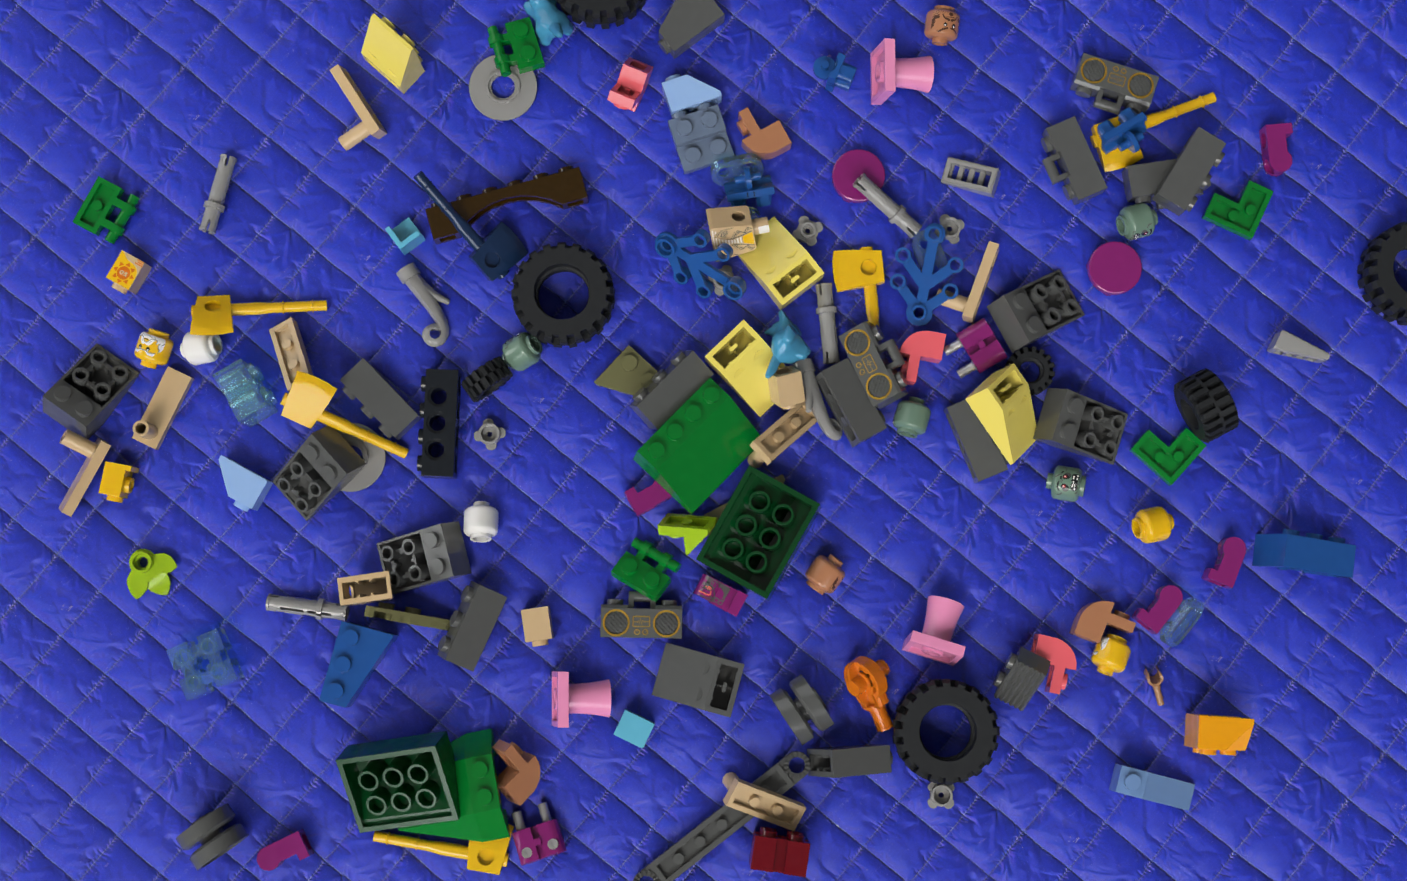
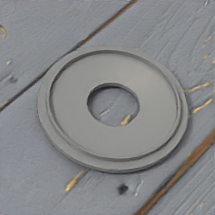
(501, 108)
(372, 456)

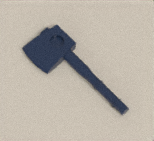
(494, 253)

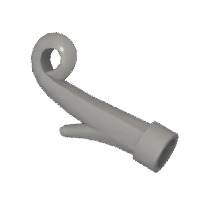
(428, 298)
(815, 402)

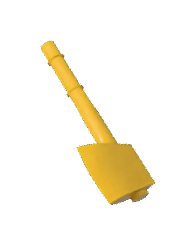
(1117, 159)
(860, 270)
(215, 313)
(307, 405)
(480, 856)

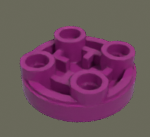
(850, 167)
(1114, 268)

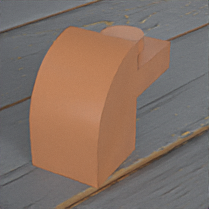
(765, 142)
(1094, 617)
(520, 775)

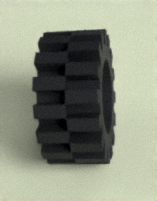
(1041, 360)
(486, 379)

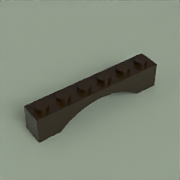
(558, 189)

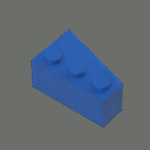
(1305, 554)
(353, 661)

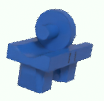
(836, 73)
(1126, 134)
(749, 186)

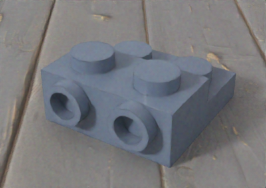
(700, 137)

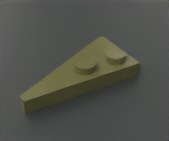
(627, 373)
(409, 616)

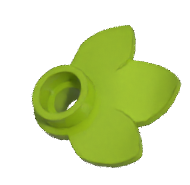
(151, 577)

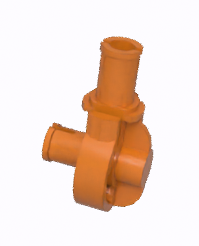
(870, 697)

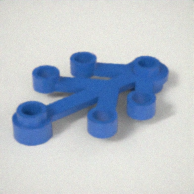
(673, 248)
(926, 279)

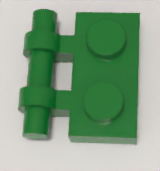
(523, 44)
(99, 206)
(640, 575)

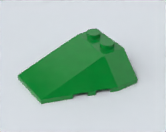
(478, 793)

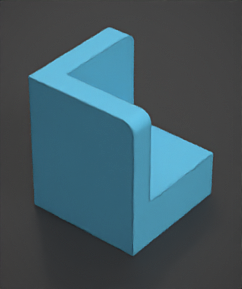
(406, 236)
(634, 728)

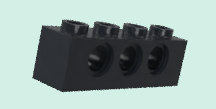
(446, 464)

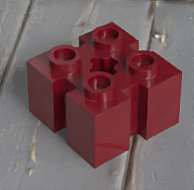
(779, 852)

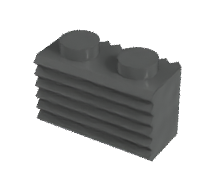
(1021, 678)

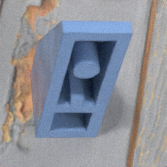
(1151, 787)

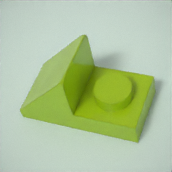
(691, 527)

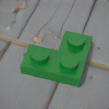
(1239, 217)
(1170, 460)

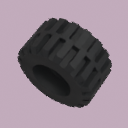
(1206, 405)

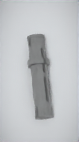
(217, 195)
(894, 212)
(827, 323)
(316, 608)

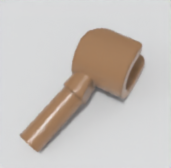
(1155, 682)

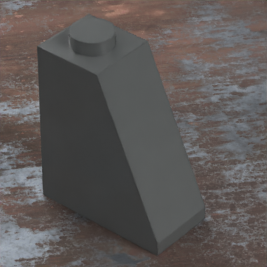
(687, 24)
(850, 760)

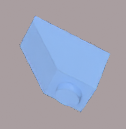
(688, 93)
(243, 485)

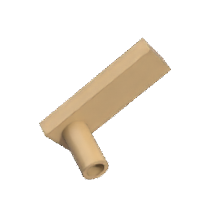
(370, 123)
(970, 305)
(290, 350)
(162, 408)
(780, 435)
(95, 455)
(762, 802)

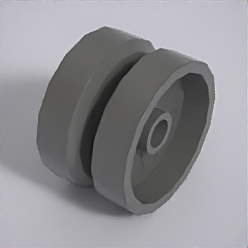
(801, 709)
(210, 834)

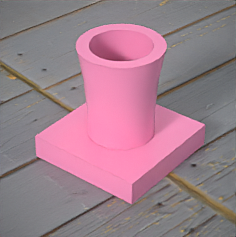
(894, 73)
(937, 632)
(579, 698)

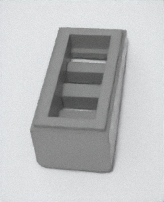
(978, 188)
(1292, 346)

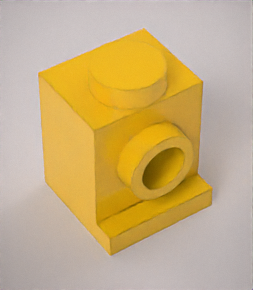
(117, 481)

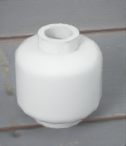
(201, 348)
(481, 522)

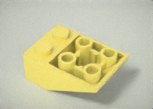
(391, 54)
(781, 265)
(742, 363)
(1006, 411)

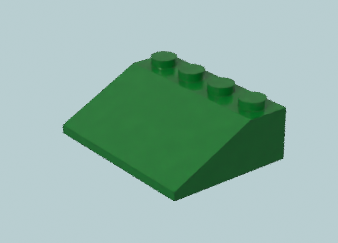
(698, 446)

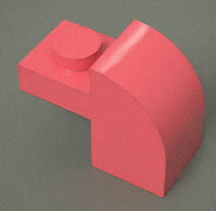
(630, 85)
(921, 346)
(1061, 658)

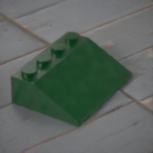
(759, 533)
(401, 781)

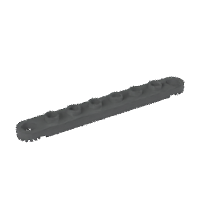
(719, 825)

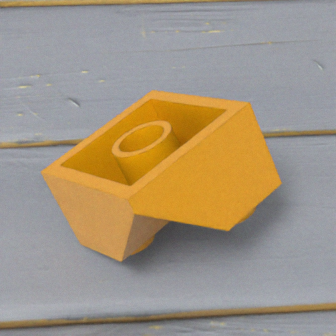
(1217, 732)

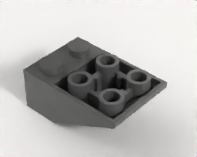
(1035, 310)
(89, 391)
(1080, 425)
(318, 471)
(425, 557)
(698, 679)

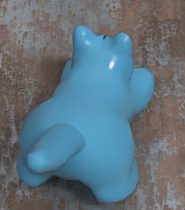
(548, 19)
(786, 344)

